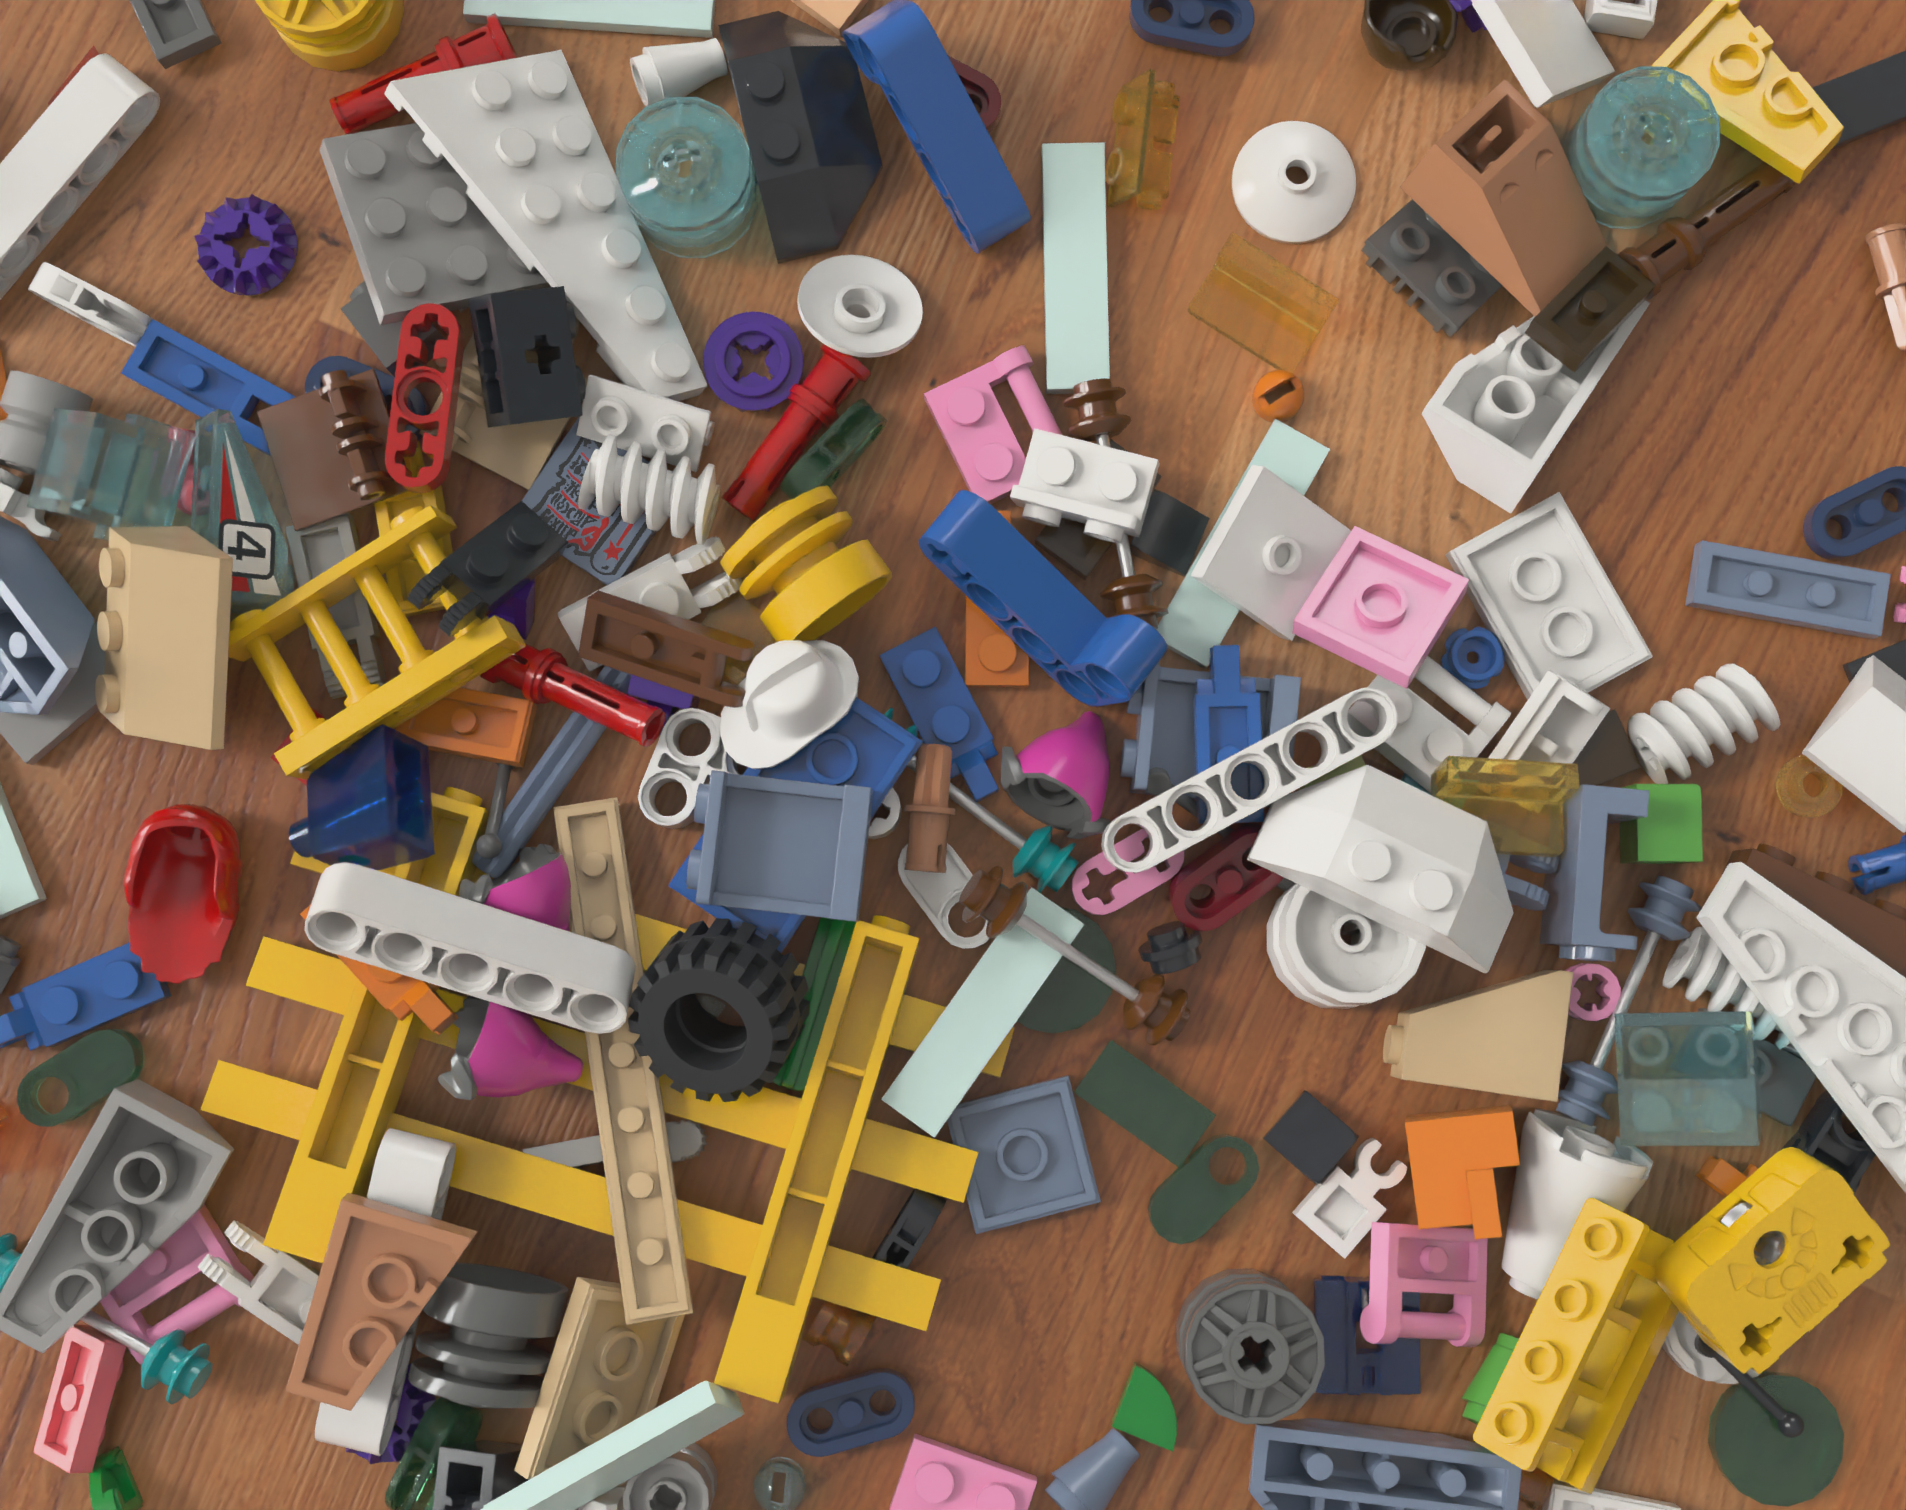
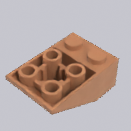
(1509, 197)

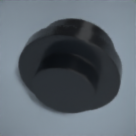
(1171, 947)

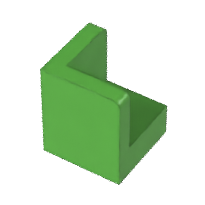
(1669, 832)

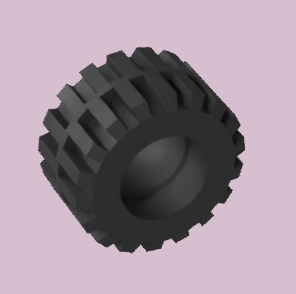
(694, 1045)

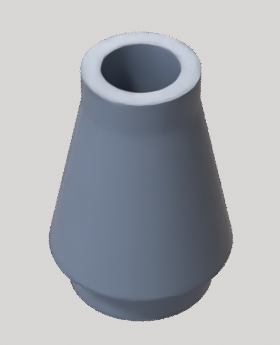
(1093, 1475)

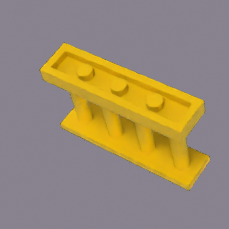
(424, 674)

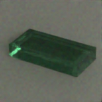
(1144, 1103)

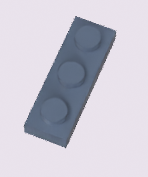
(1788, 590)

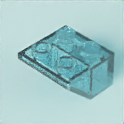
(1688, 1079)

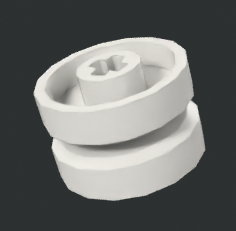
(1325, 970)

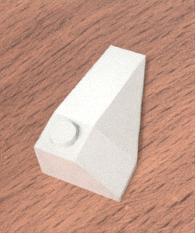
(1510, 408)

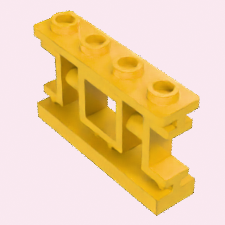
(1582, 1351)

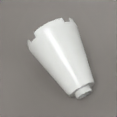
(1556, 1175)

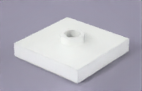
(1269, 551)

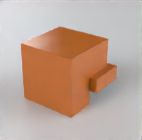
(1454, 1166)

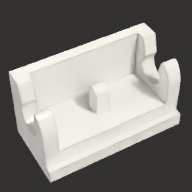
(1552, 723)

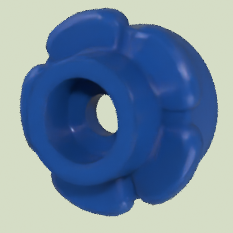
(1486, 647)

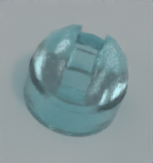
(794, 1484)

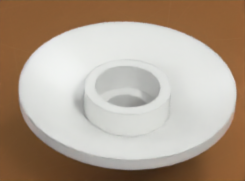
(1290, 210)
(859, 306)

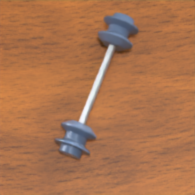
(1660, 919)

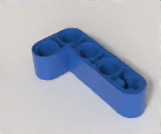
(911, 66)
(1037, 607)

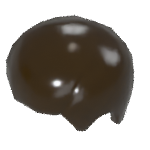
(1408, 32)

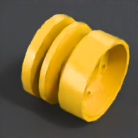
(335, 32)
(798, 558)

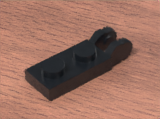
(490, 567)

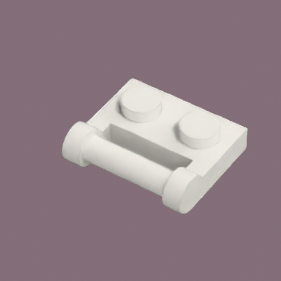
(1423, 733)

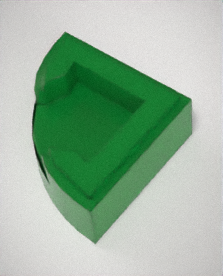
(1146, 1409)
(113, 1483)

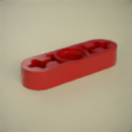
(446, 354)

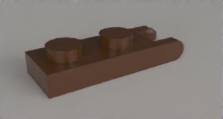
(662, 648)

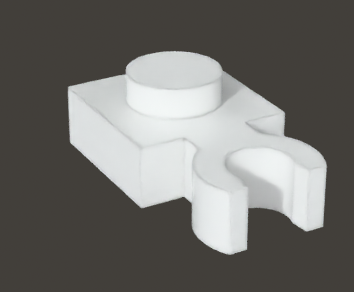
(1343, 1205)

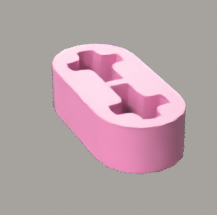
(1128, 889)

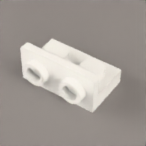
(1085, 484)

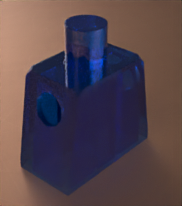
(369, 804)

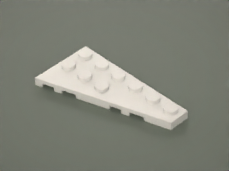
(553, 196)
(1826, 997)

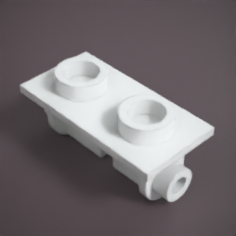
(644, 419)

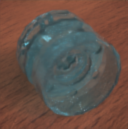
(1619, 172)
(694, 212)

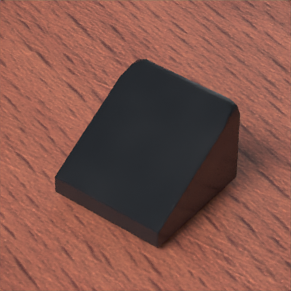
(1169, 533)
(1311, 1137)

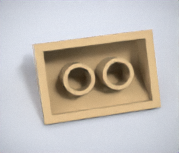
(165, 635)

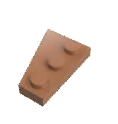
(368, 1295)

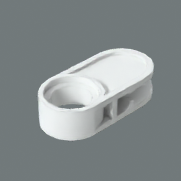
(89, 304)
(939, 893)

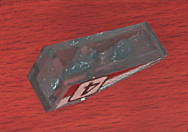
(237, 516)

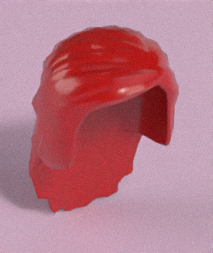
(182, 890)

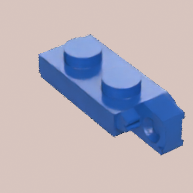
(943, 707)
(1227, 722)
(80, 1000)

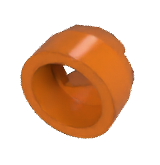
(1284, 407)

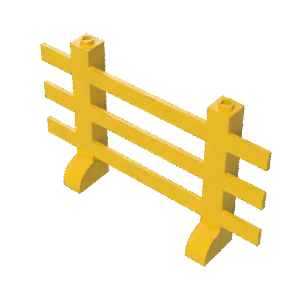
(822, 1133)

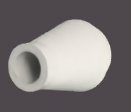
(676, 69)

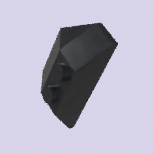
(803, 129)

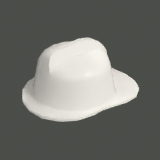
(789, 700)

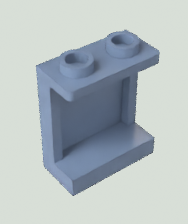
(1167, 722)
(781, 845)
(1576, 887)

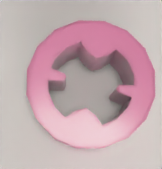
(1607, 988)

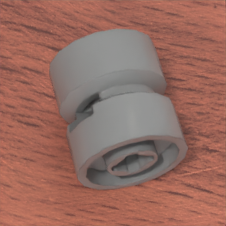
(29, 409)
(676, 1483)

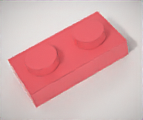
(80, 1399)

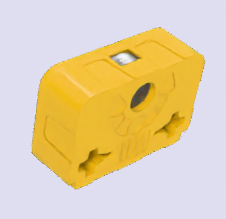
(1772, 1259)

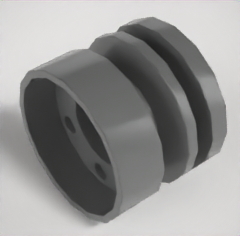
(1220, 1317)
(487, 1350)

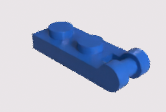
(200, 380)

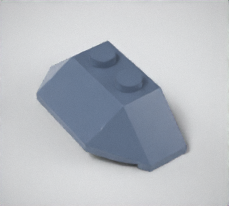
(40, 626)
(1375, 1468)

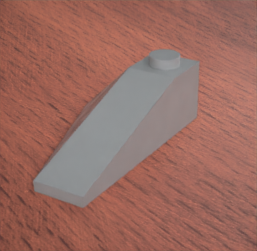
(121, 1199)

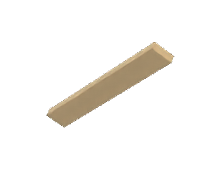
(624, 1087)

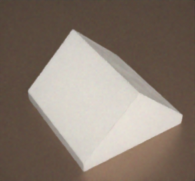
(1866, 741)

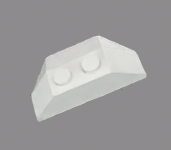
(1393, 860)

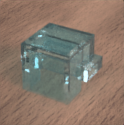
(111, 470)

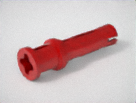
(368, 103)
(811, 408)
(547, 678)

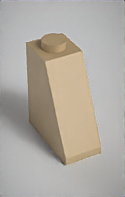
(1487, 1039)

